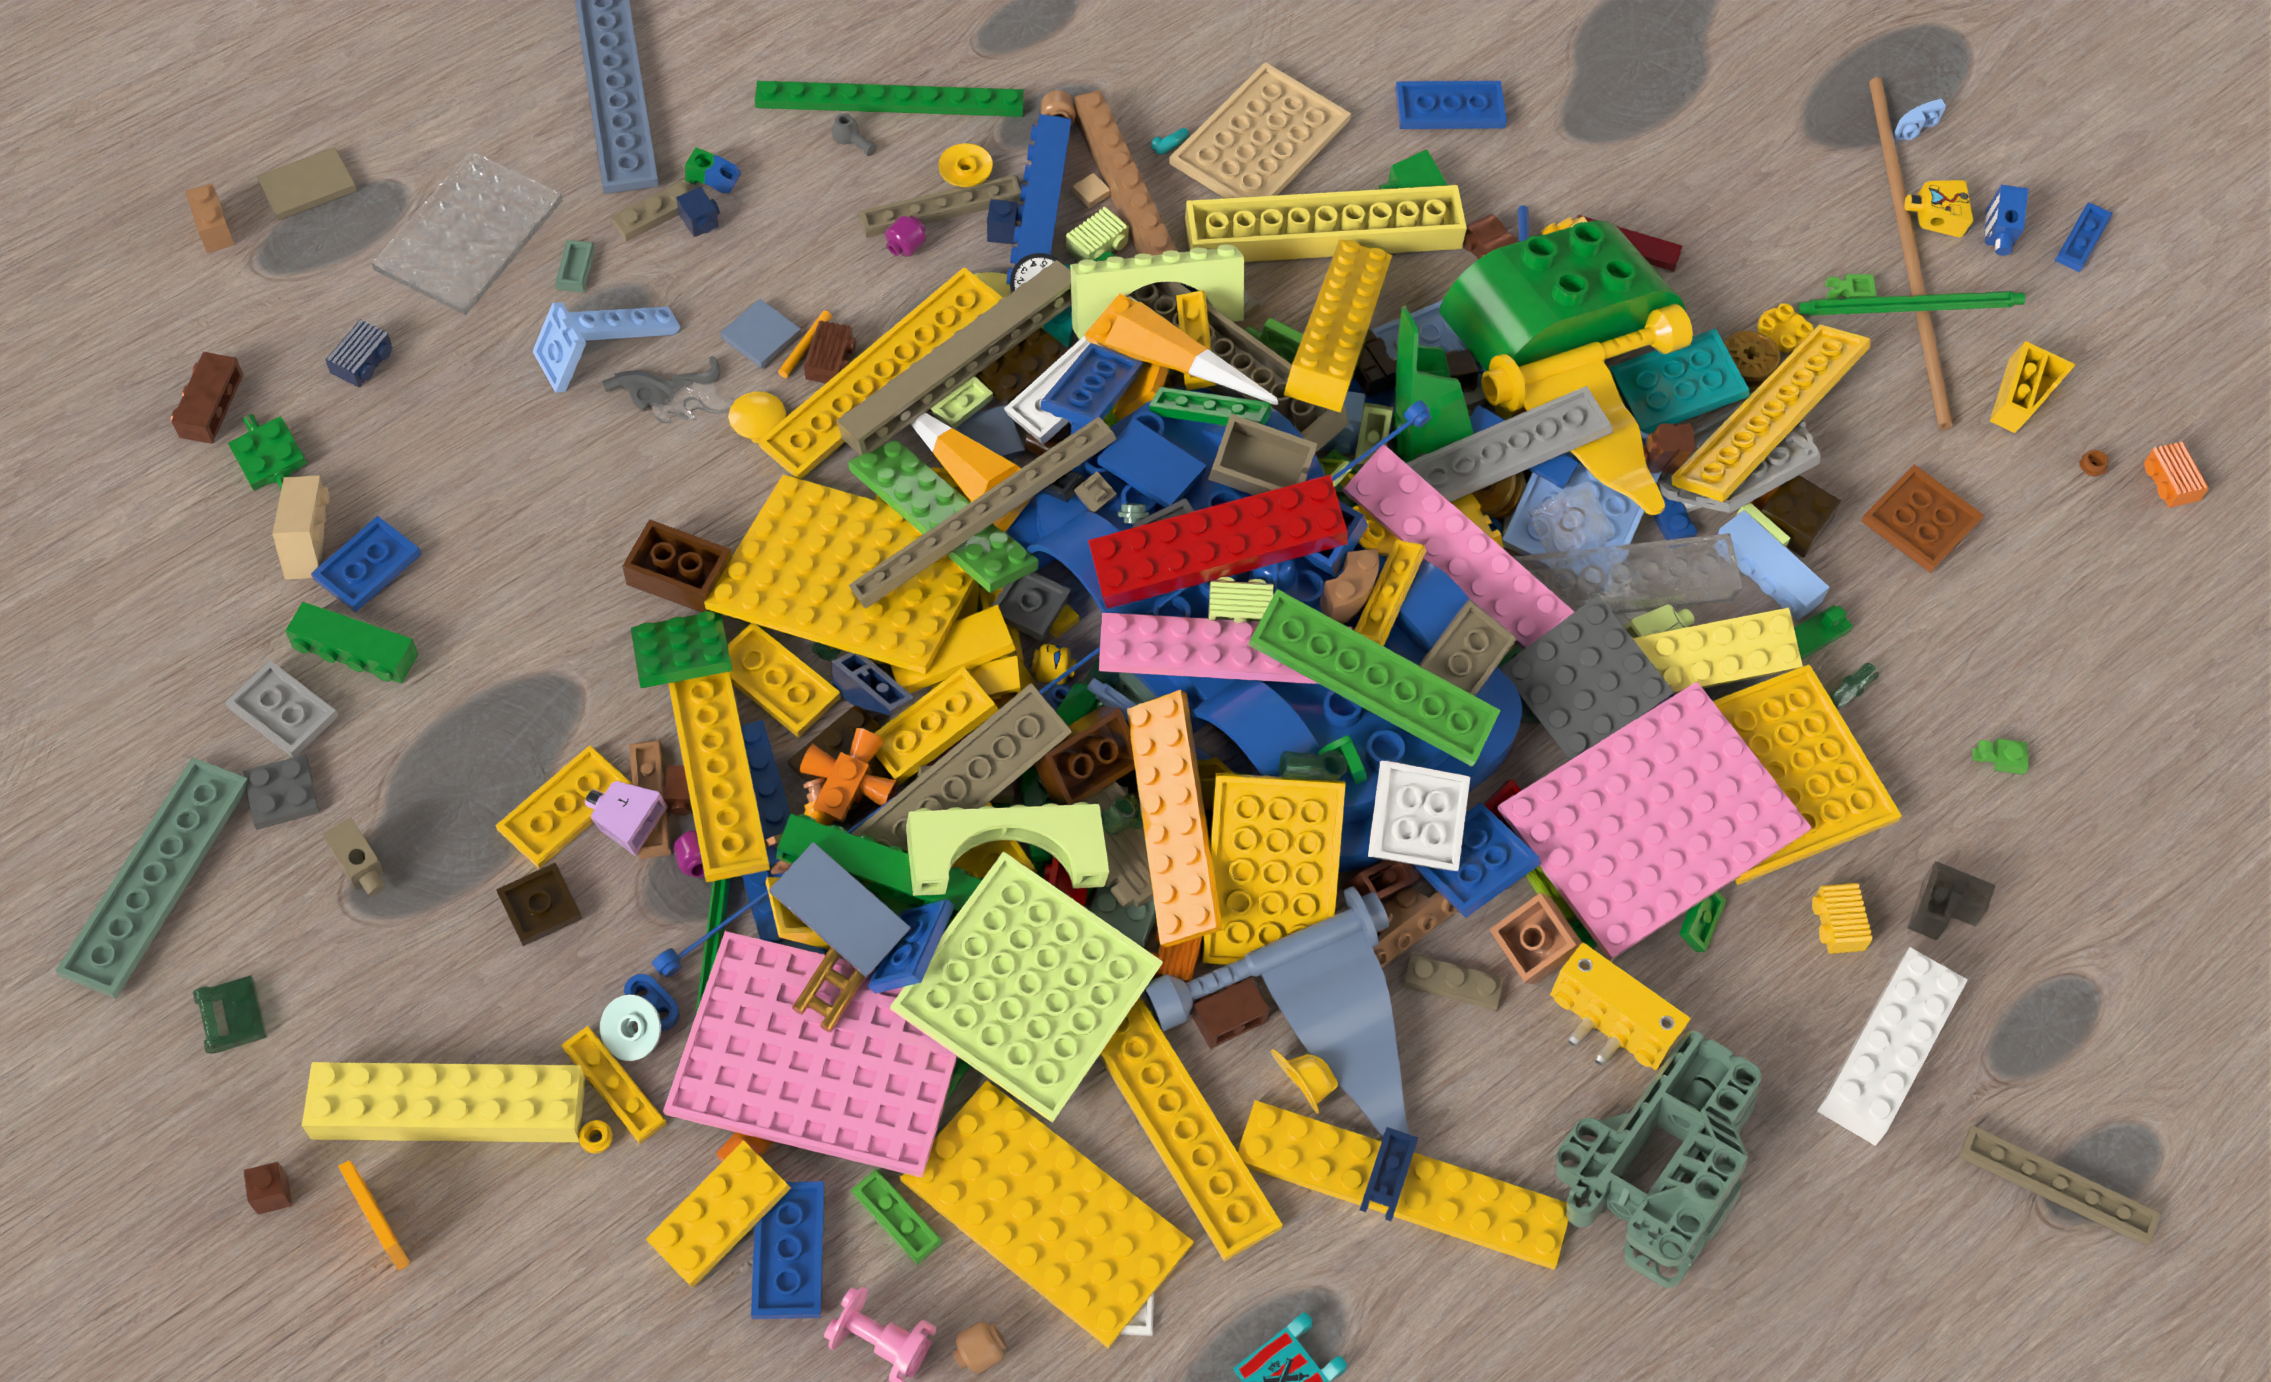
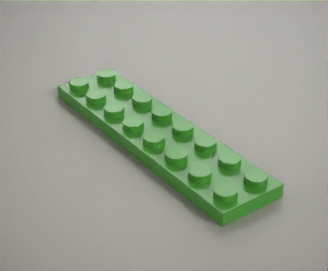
(928, 500)
(1374, 677)

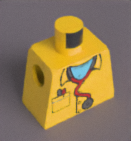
(1942, 207)

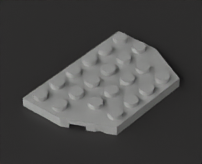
(1787, 460)

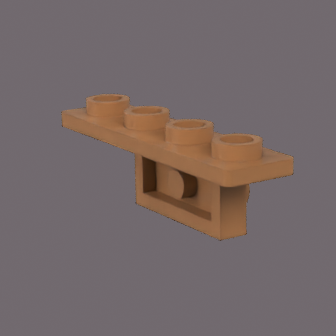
(1410, 919)

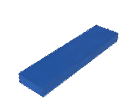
(1556, 470)

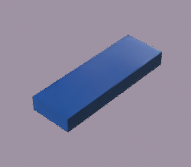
(2083, 237)

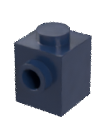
(698, 211)
(1002, 221)

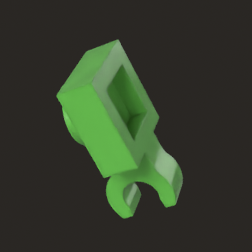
(2006, 754)

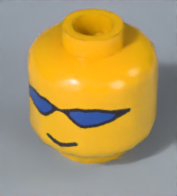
(1051, 663)

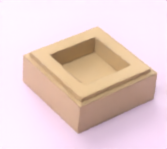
(1091, 190)

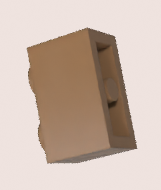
(209, 218)

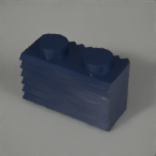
(359, 353)

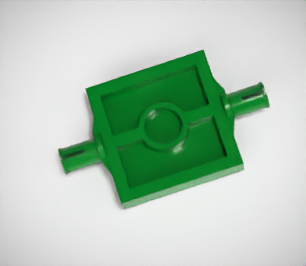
(267, 452)

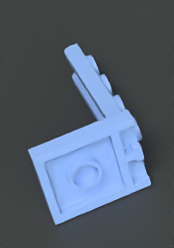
(565, 335)

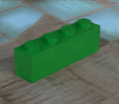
(351, 643)

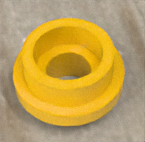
(595, 1127)

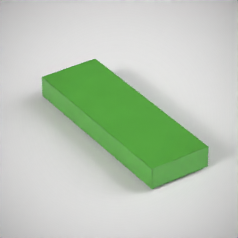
(896, 1216)

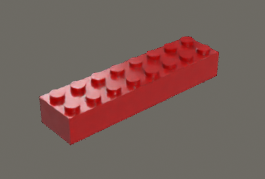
(1218, 541)

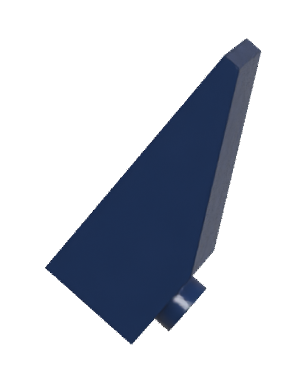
(867, 685)

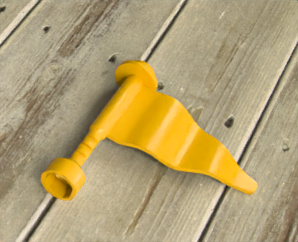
(1619, 456)

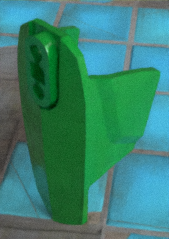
(1425, 376)

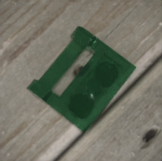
(241, 1013)

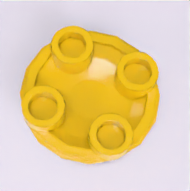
(1784, 327)
(756, 414)

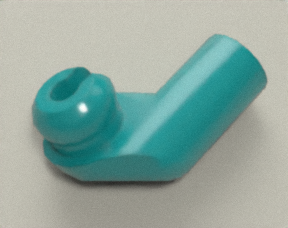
(1171, 141)

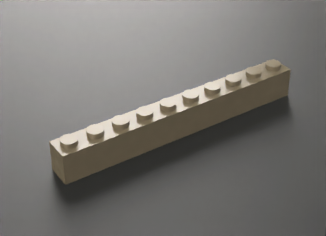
(957, 359)

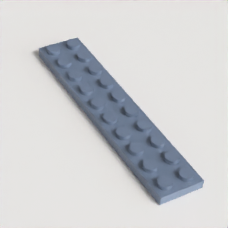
(616, 95)

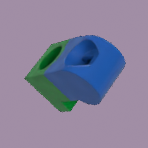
(711, 170)

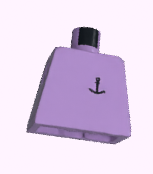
(626, 813)

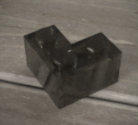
(1947, 895)

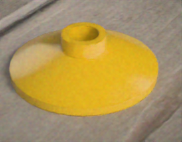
(965, 165)
(1375, 535)

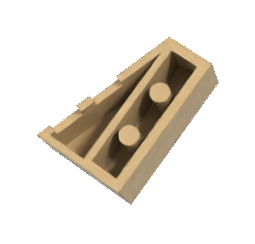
(300, 525)

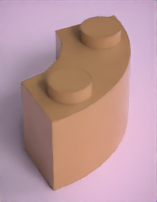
(1349, 592)

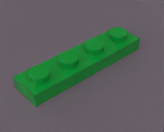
(1207, 407)

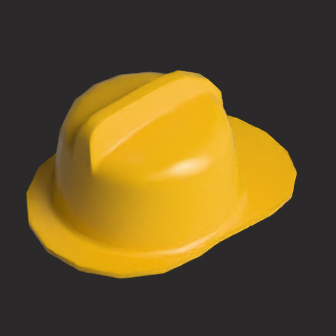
(1310, 1075)

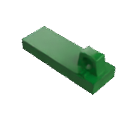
(1821, 630)

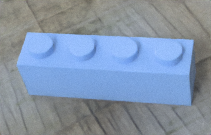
(1774, 567)

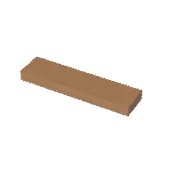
(649, 774)

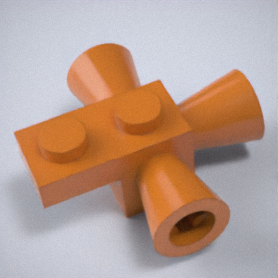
(848, 776)

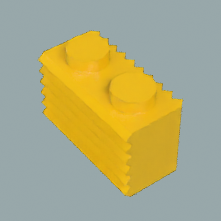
(1842, 918)

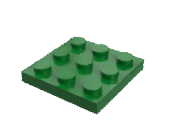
(680, 649)

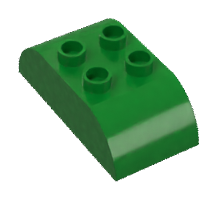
(1554, 294)

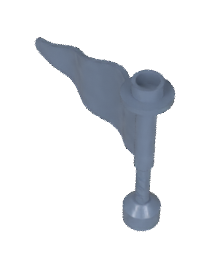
(1330, 996)

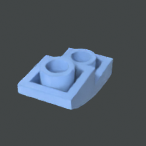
(1921, 116)

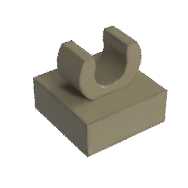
(1095, 493)

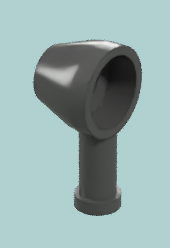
(846, 132)

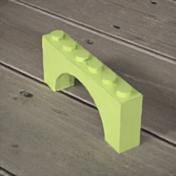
(1212, 270)
(1065, 831)

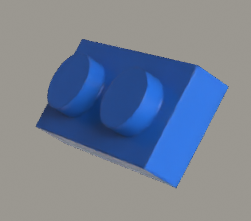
(1675, 521)

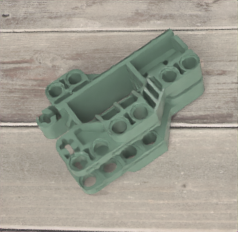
(1704, 1101)

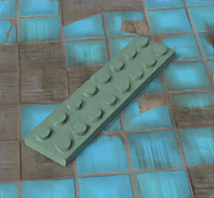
(153, 878)

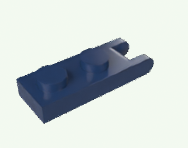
(1389, 1171)

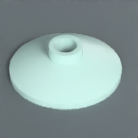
(618, 1031)

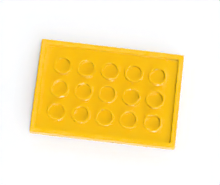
(1272, 859)

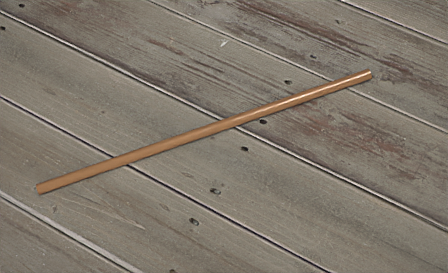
(1910, 254)

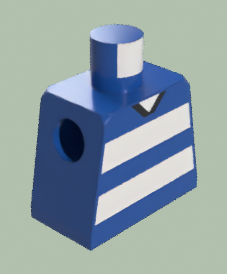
(2005, 227)

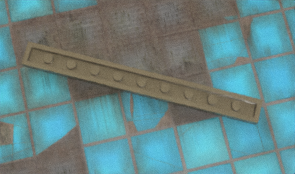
(982, 512)

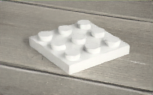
(1419, 816)

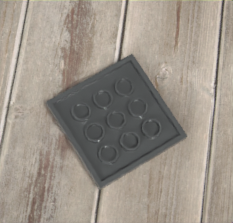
(1586, 679)

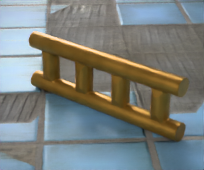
(826, 972)

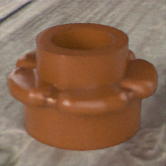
(2094, 463)

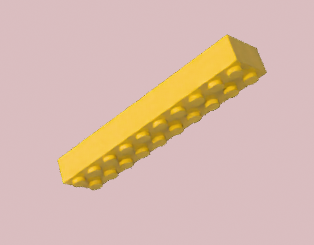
(1338, 326)

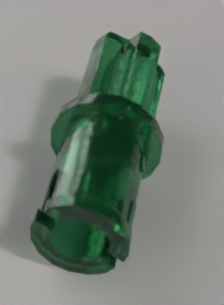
(1854, 685)

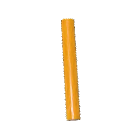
(802, 347)

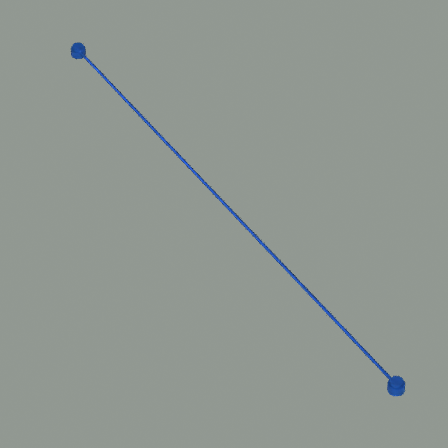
(668, 961)

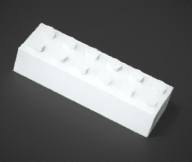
(1892, 1046)

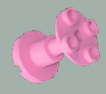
(891, 1342)

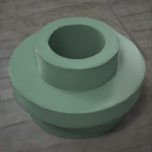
(1133, 512)

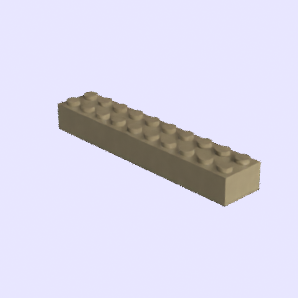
(1252, 360)

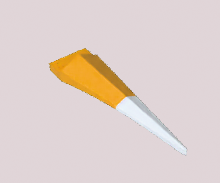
(1146, 336)
(968, 462)

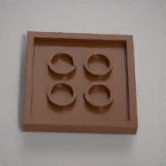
(1922, 518)

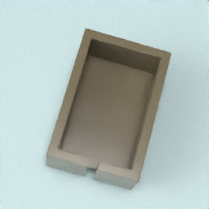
(1260, 457)

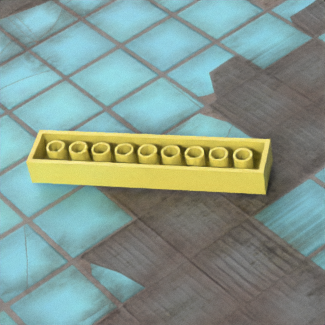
(1313, 223)

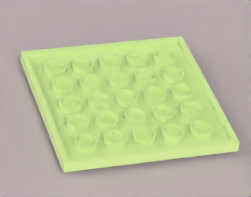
(1027, 986)

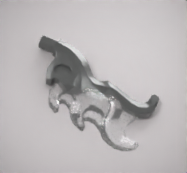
(673, 396)

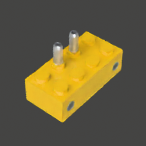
(1617, 1007)

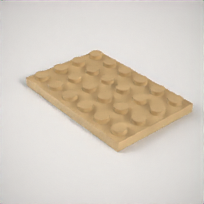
(1260, 136)

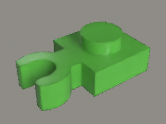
(1851, 286)

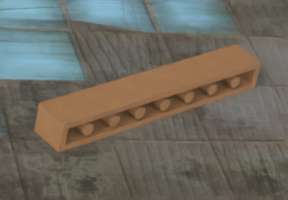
(1121, 175)

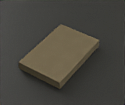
(306, 183)
(1469, 649)

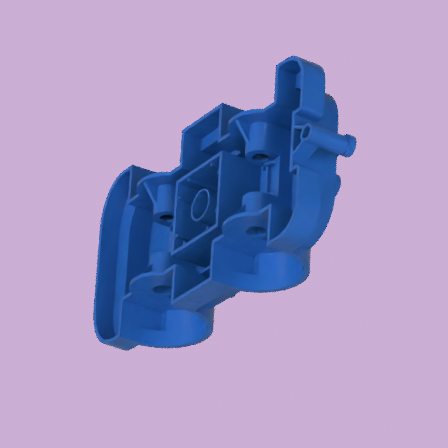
(1273, 715)

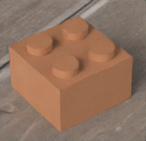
(1536, 938)

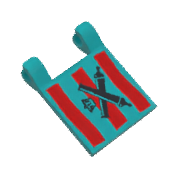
(1286, 1360)

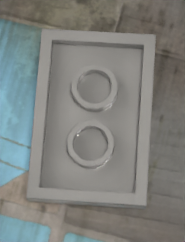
(282, 709)

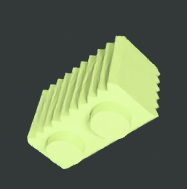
(1097, 235)
(1239, 599)

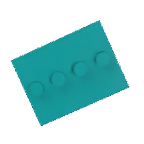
(1679, 383)

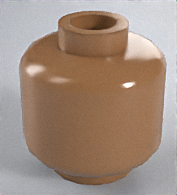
(1058, 104)
(979, 1347)

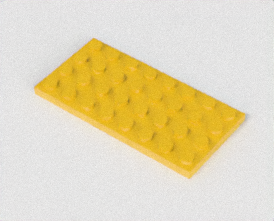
(1048, 1213)

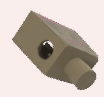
(355, 857)

